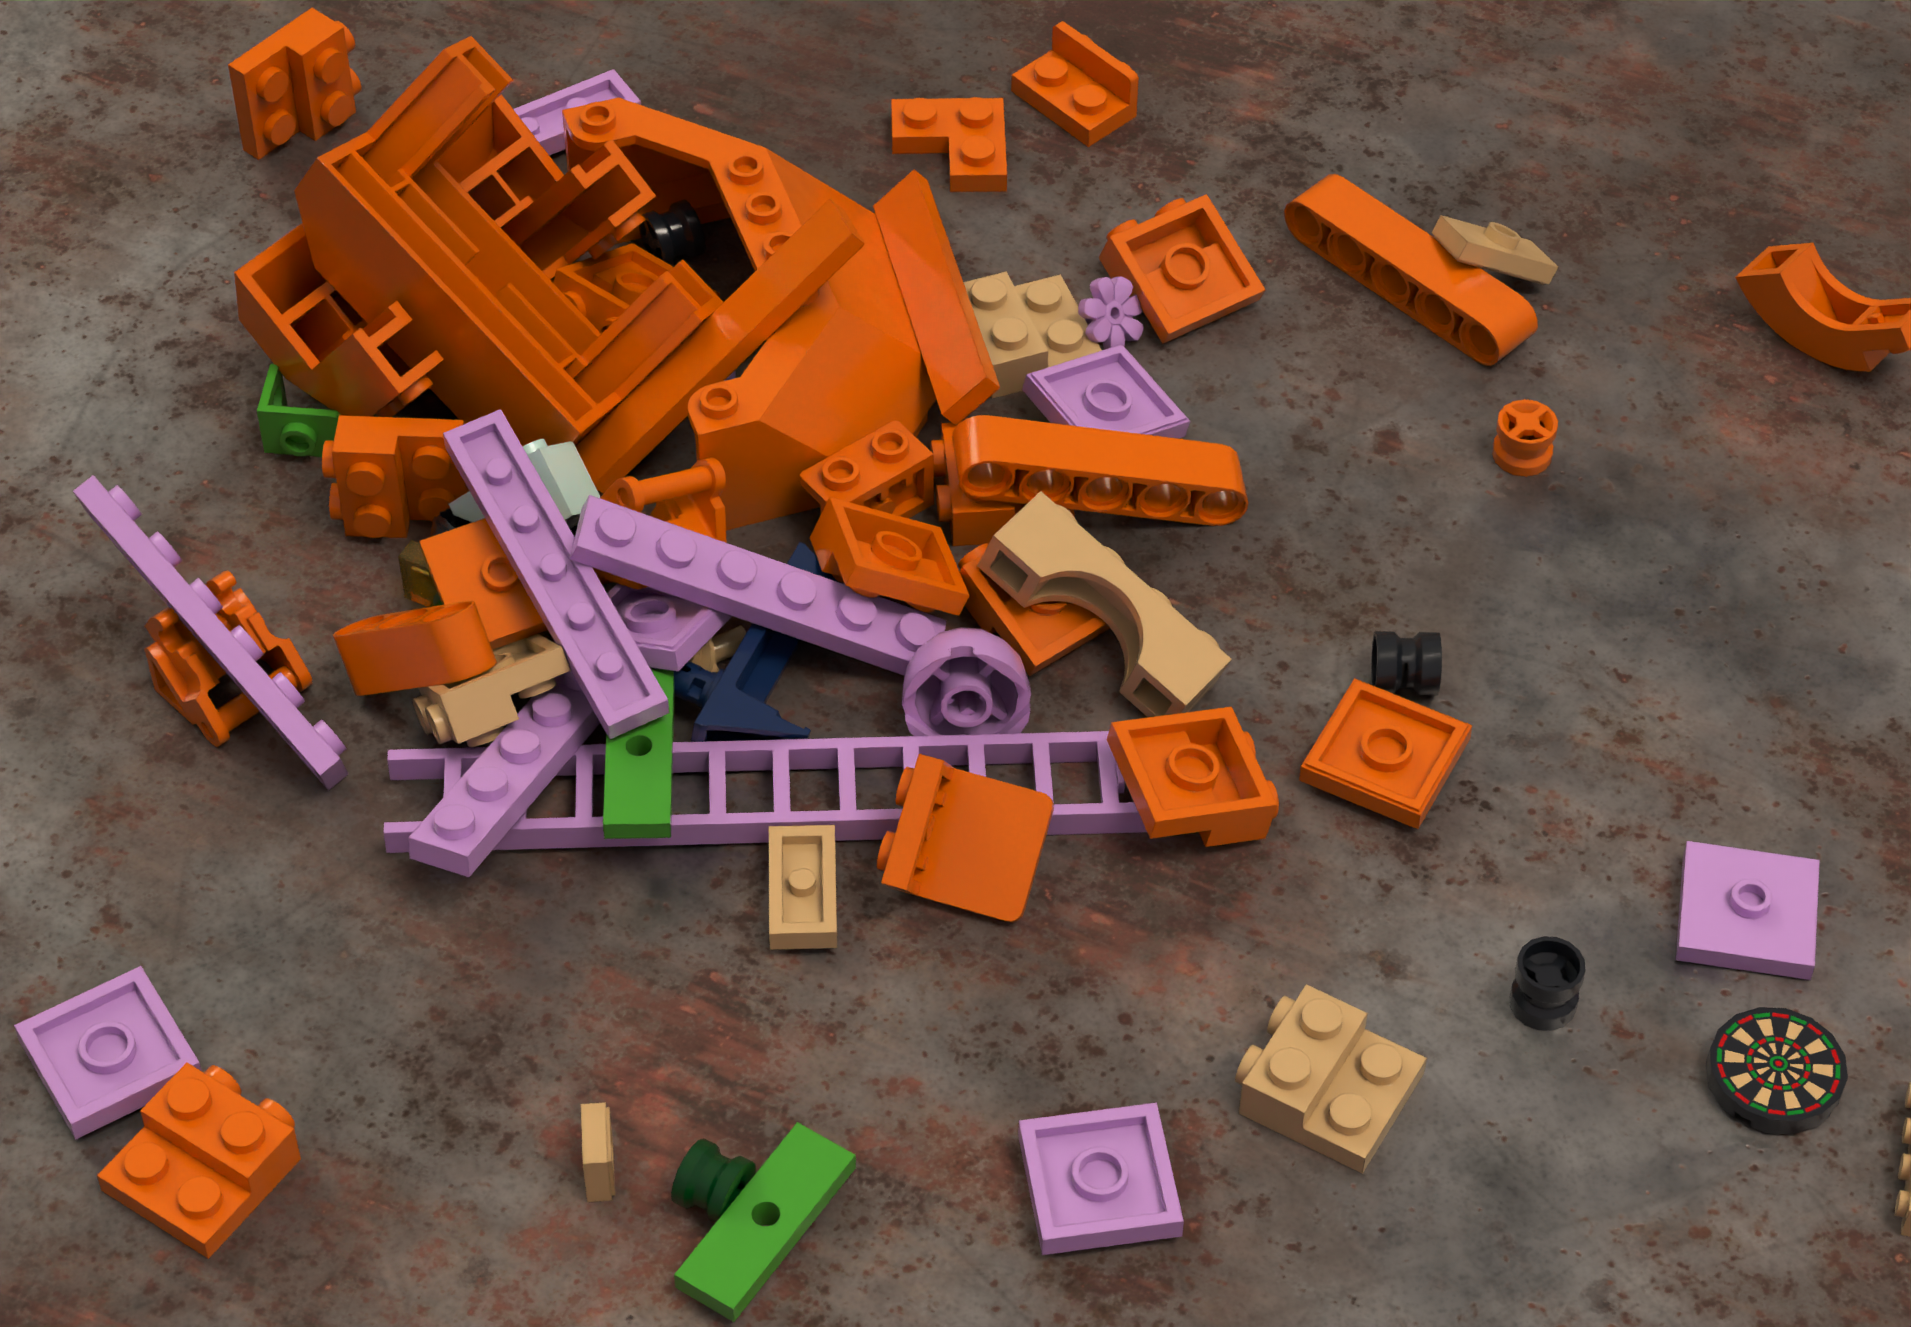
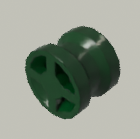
(710, 1179)

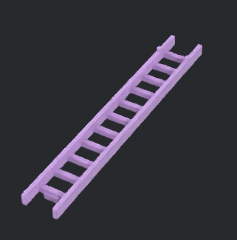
(787, 755)

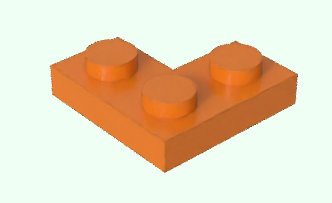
(963, 127)

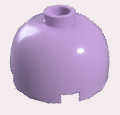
(966, 686)

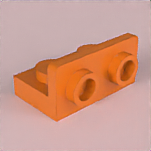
(1079, 86)
(880, 471)

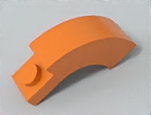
(1819, 313)

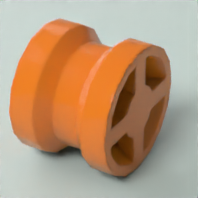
(1525, 437)

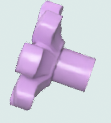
(1111, 312)

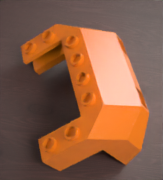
(510, 175)
(403, 230)

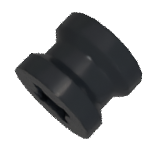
(673, 232)

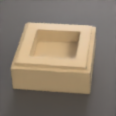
(597, 1152)

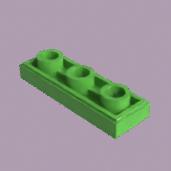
(641, 775)
(788, 1196)

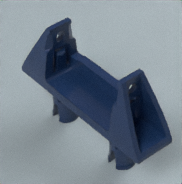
(737, 697)

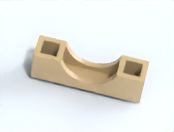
(1052, 558)

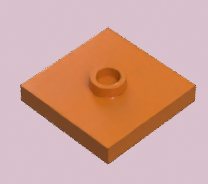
(473, 567)
(1385, 753)

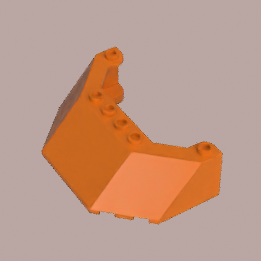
(831, 367)

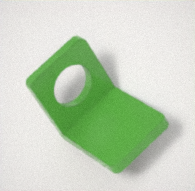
(292, 429)

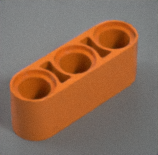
(415, 648)

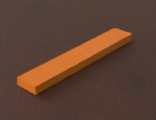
(936, 298)
(720, 344)

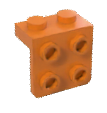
(965, 839)

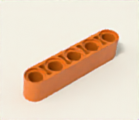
(1410, 269)
(1099, 470)

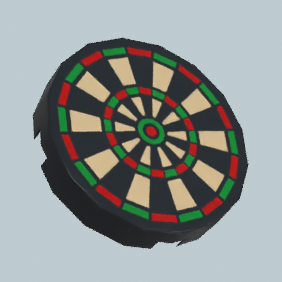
(1776, 1070)

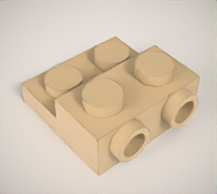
(1027, 326)
(482, 704)
(1327, 1078)

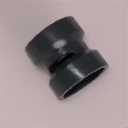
(1420, 657)
(1547, 983)

